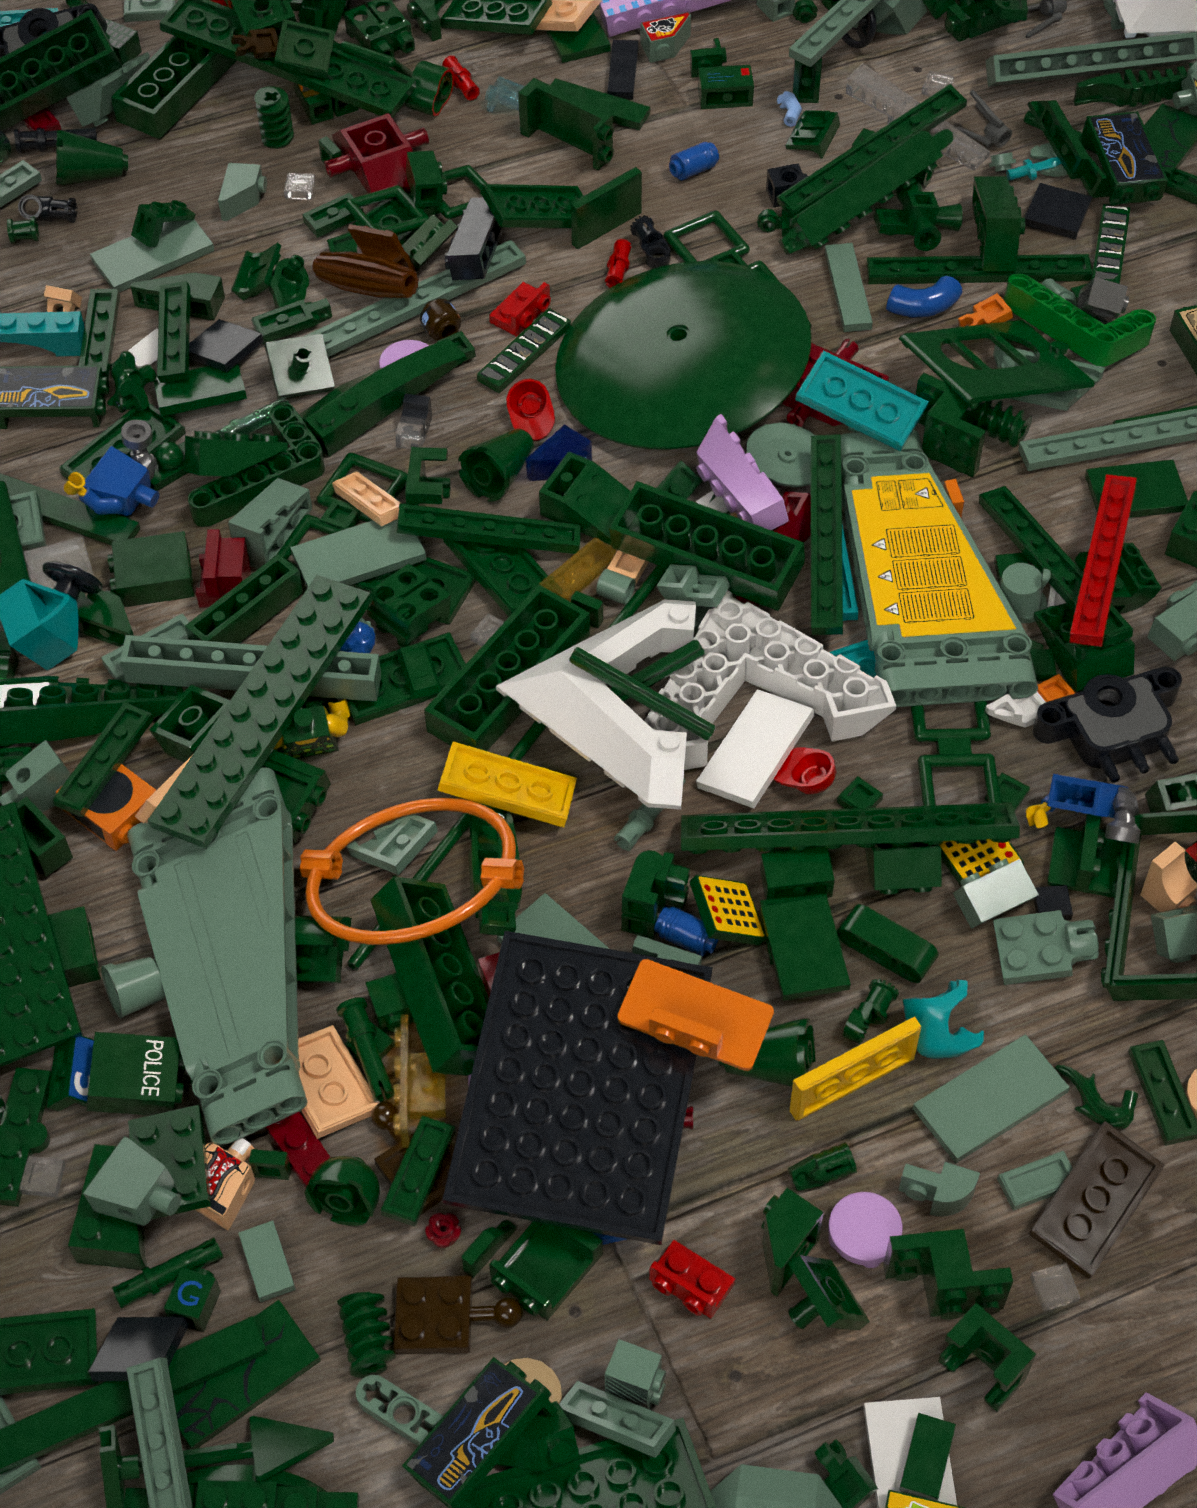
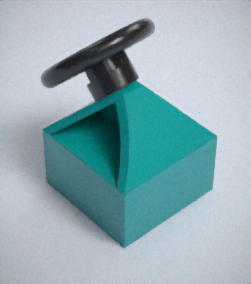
(43, 619)

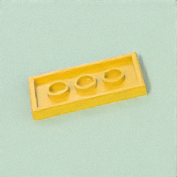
(507, 784)
(854, 1069)

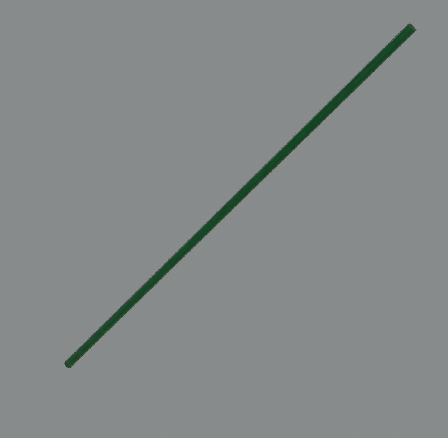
(517, 753)

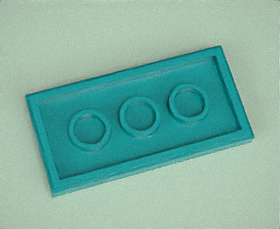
(861, 400)

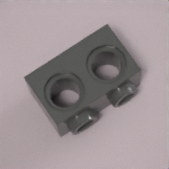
(1103, 299)

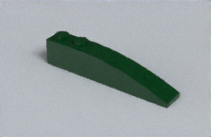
(373, 396)

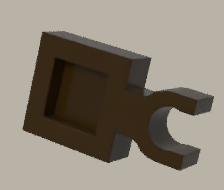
(259, 41)

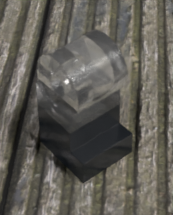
(414, 421)

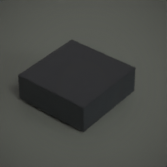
(1053, 899)

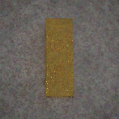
(580, 569)

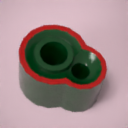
(432, 88)

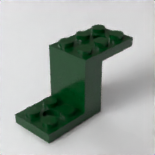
(261, 13)

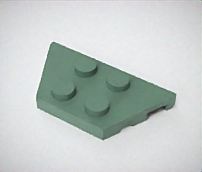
(1059, 400)

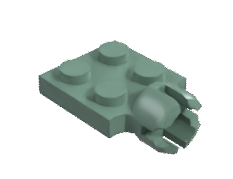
(1042, 946)

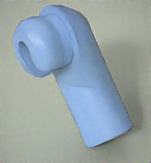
(793, 107)

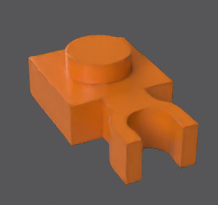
(987, 312)

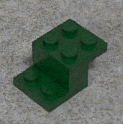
(948, 427)
(946, 1273)

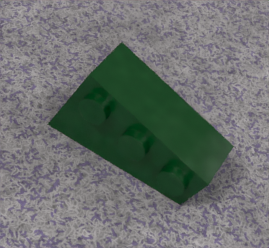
(103, 1238)

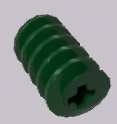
(274, 116)
(1001, 423)
(364, 1333)

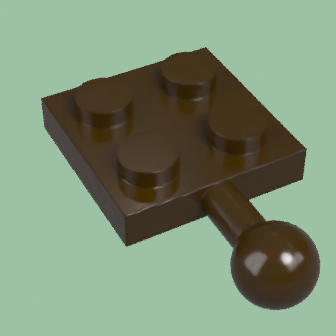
(390, 1160)
(438, 1314)

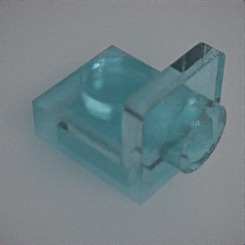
(503, 92)

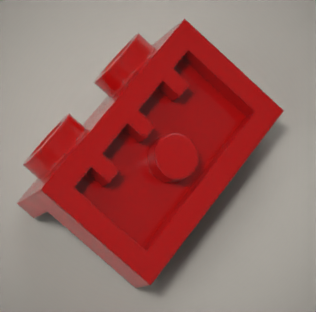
(521, 308)
(691, 1279)

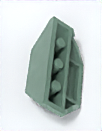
(772, 1488)

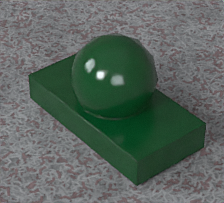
(168, 464)

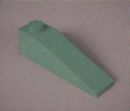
(95, 100)

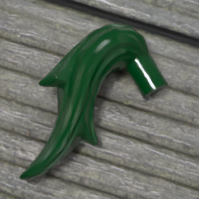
(1094, 1106)

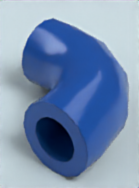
(924, 302)

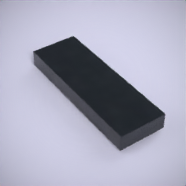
(623, 68)

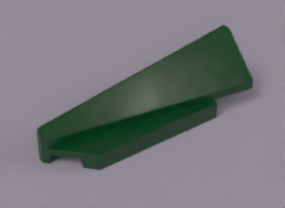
(1069, 147)

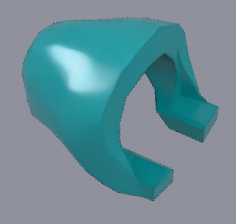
(933, 1015)

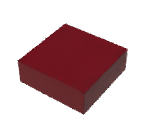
(42, 119)

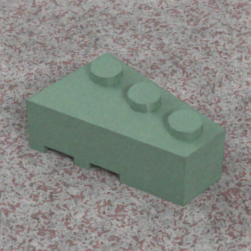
(270, 519)

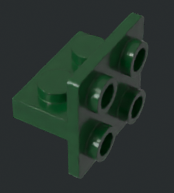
(1084, 859)

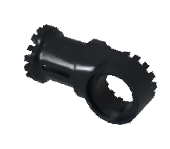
(48, 208)
(656, 245)

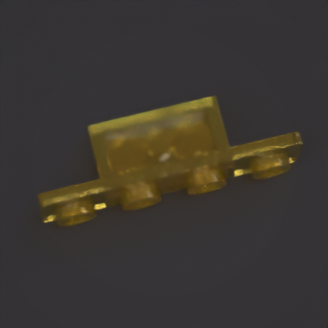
(419, 1088)

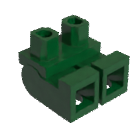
(407, 607)
(650, 887)

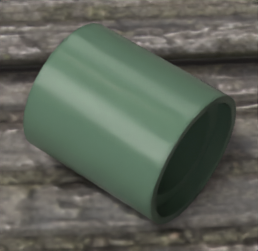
(615, 586)

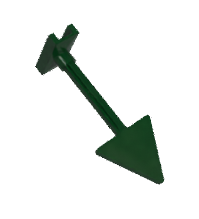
(272, 1446)

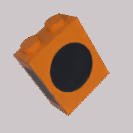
(116, 808)

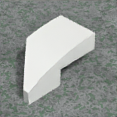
(1016, 711)

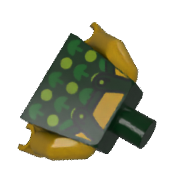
(315, 730)

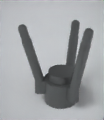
(1052, 9)
(996, 131)

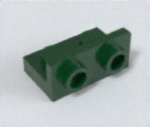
(428, 240)

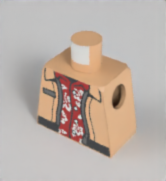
(228, 1181)

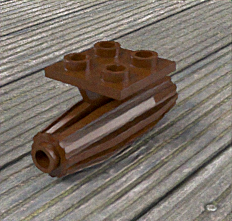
(376, 270)

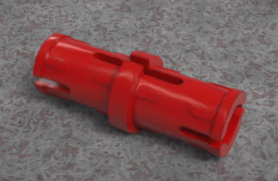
(465, 84)
(618, 262)

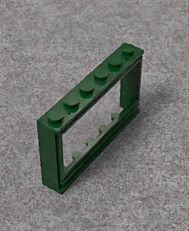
(1151, 986)

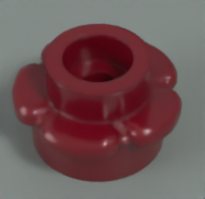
(445, 1238)

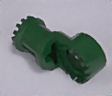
(871, 1010)

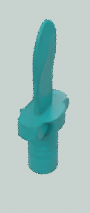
(1030, 169)

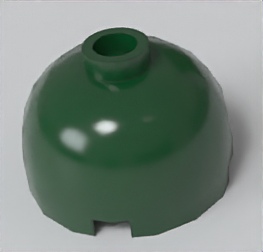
(344, 1189)

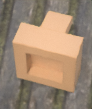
(60, 297)

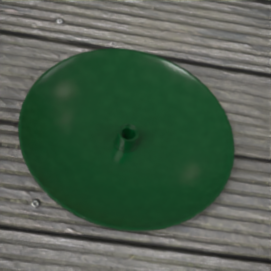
(678, 349)

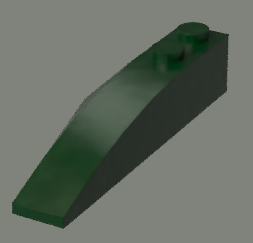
(55, 710)

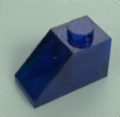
(550, 454)

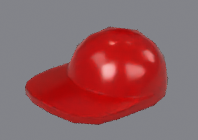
(531, 408)
(807, 770)

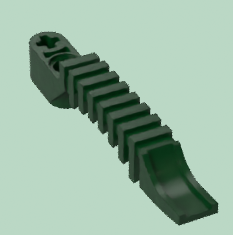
(1129, 92)

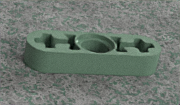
(376, 1407)

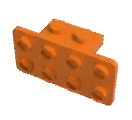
(695, 1015)

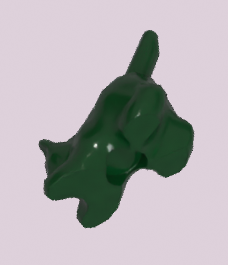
(130, 383)

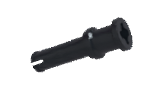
(40, 135)

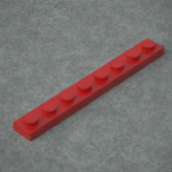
(1103, 561)

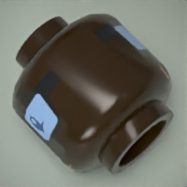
(440, 319)

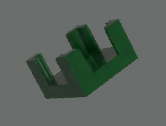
(424, 489)
(993, 1345)

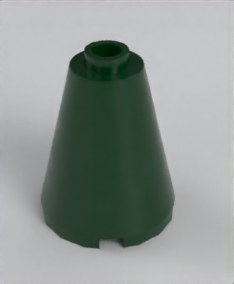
(86, 159)
(494, 464)
(784, 1054)

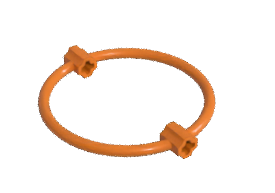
(495, 874)

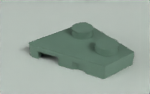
(395, 843)

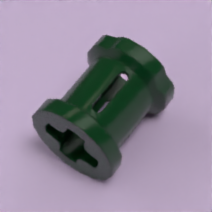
(22, 230)

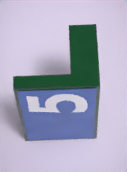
(70, 1073)

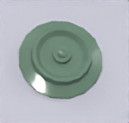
(782, 453)

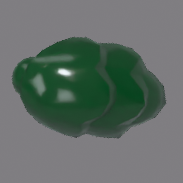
(289, 281)

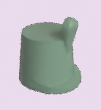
(1023, 589)
(132, 985)

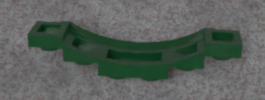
(499, 912)
(237, 1488)

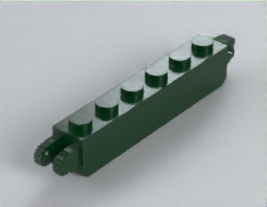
(864, 189)

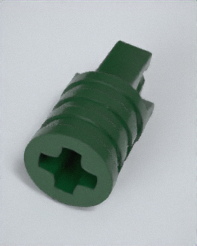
(823, 1167)

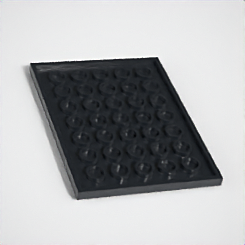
(564, 1102)

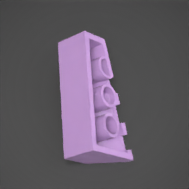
(739, 478)
(1137, 1463)

